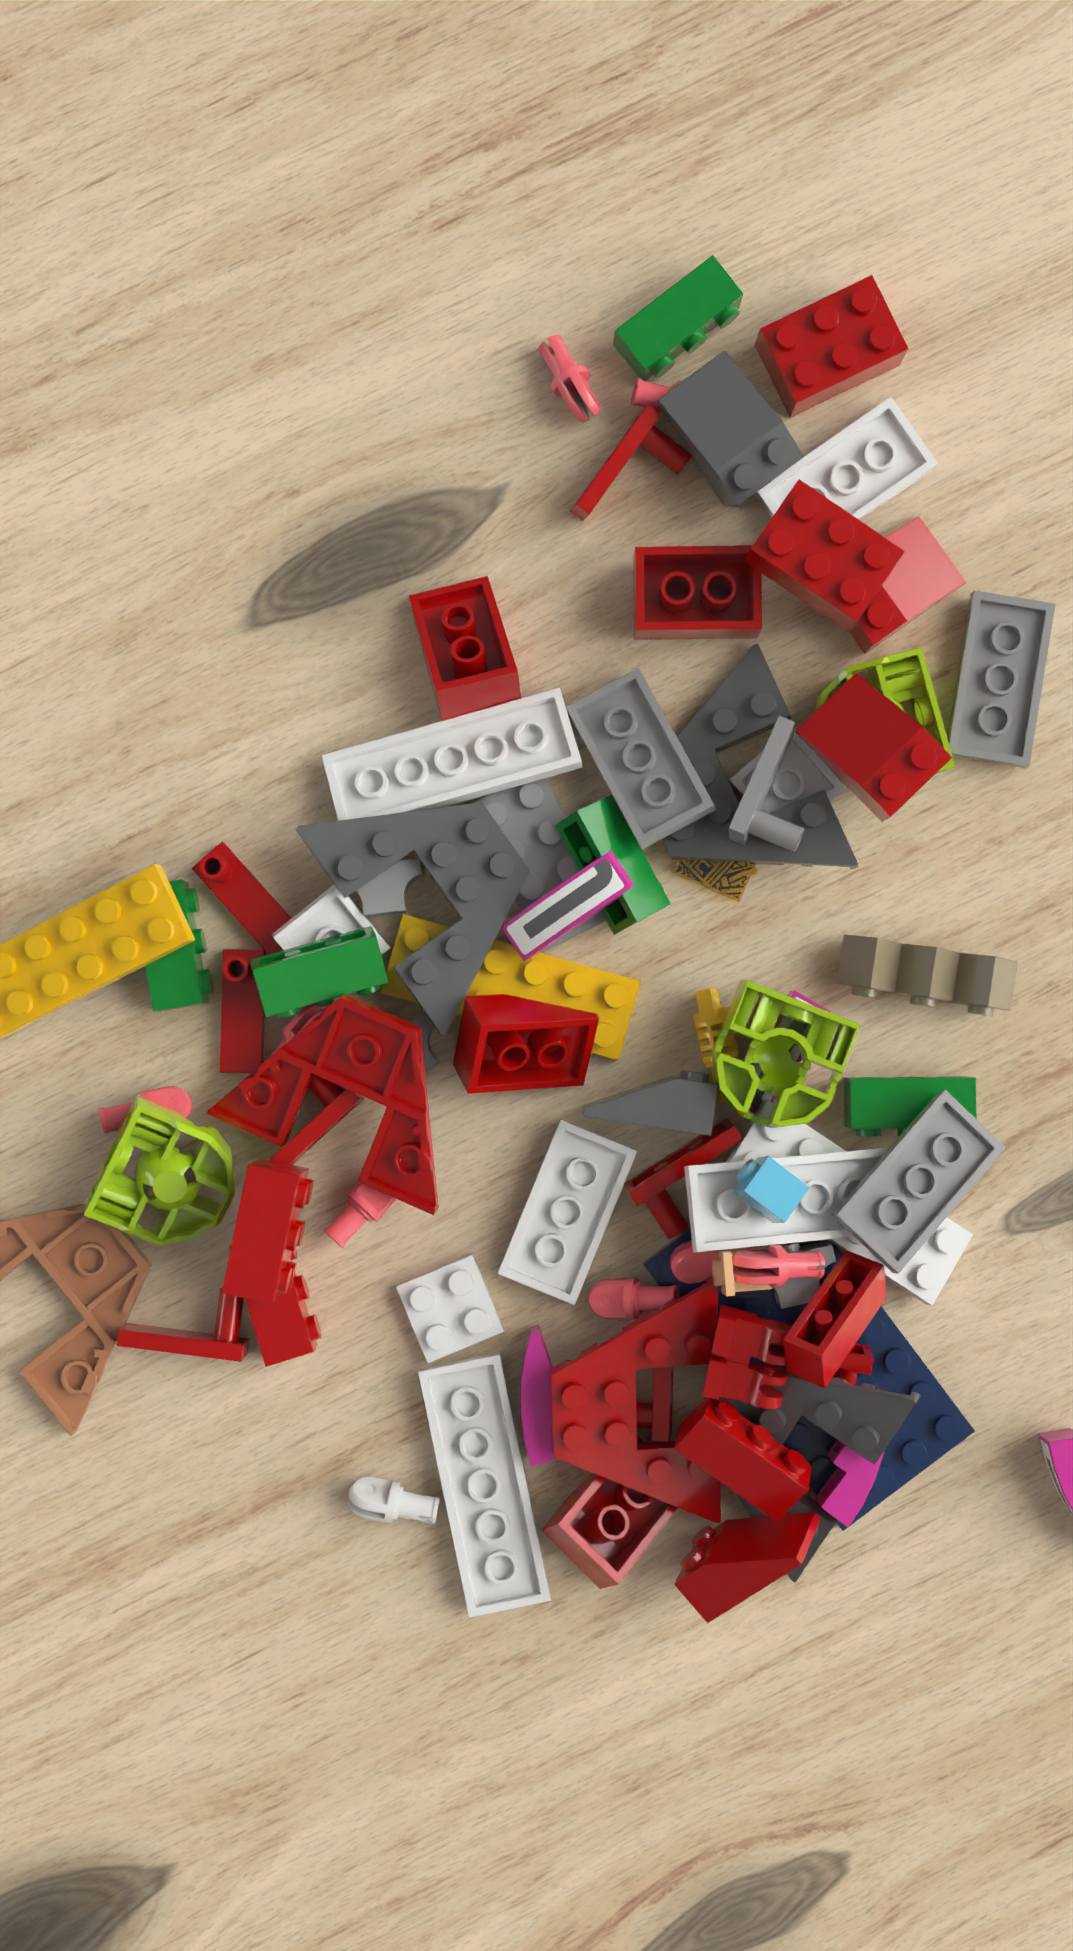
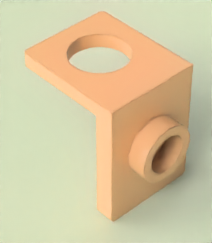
(723, 1273)

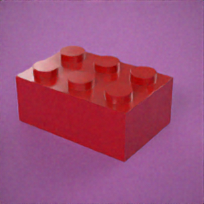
(831, 346)
(824, 555)
(696, 593)
(267, 1231)

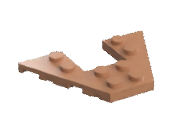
(101, 1277)

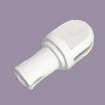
(386, 1501)

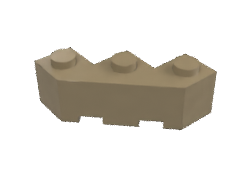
(926, 974)

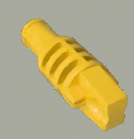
(708, 1026)

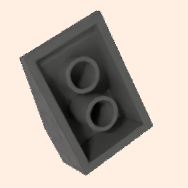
(729, 430)
(668, 1103)

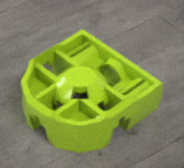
(905, 688)
(770, 1046)
(185, 1214)

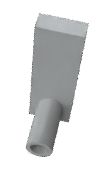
(748, 816)

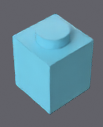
(770, 1188)

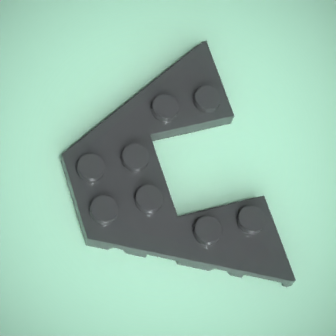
(739, 710)
(468, 864)
(850, 1413)

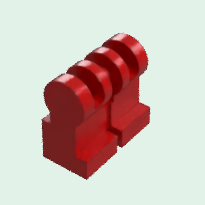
(729, 1370)

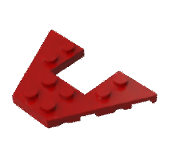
(369, 1056)
(597, 1411)

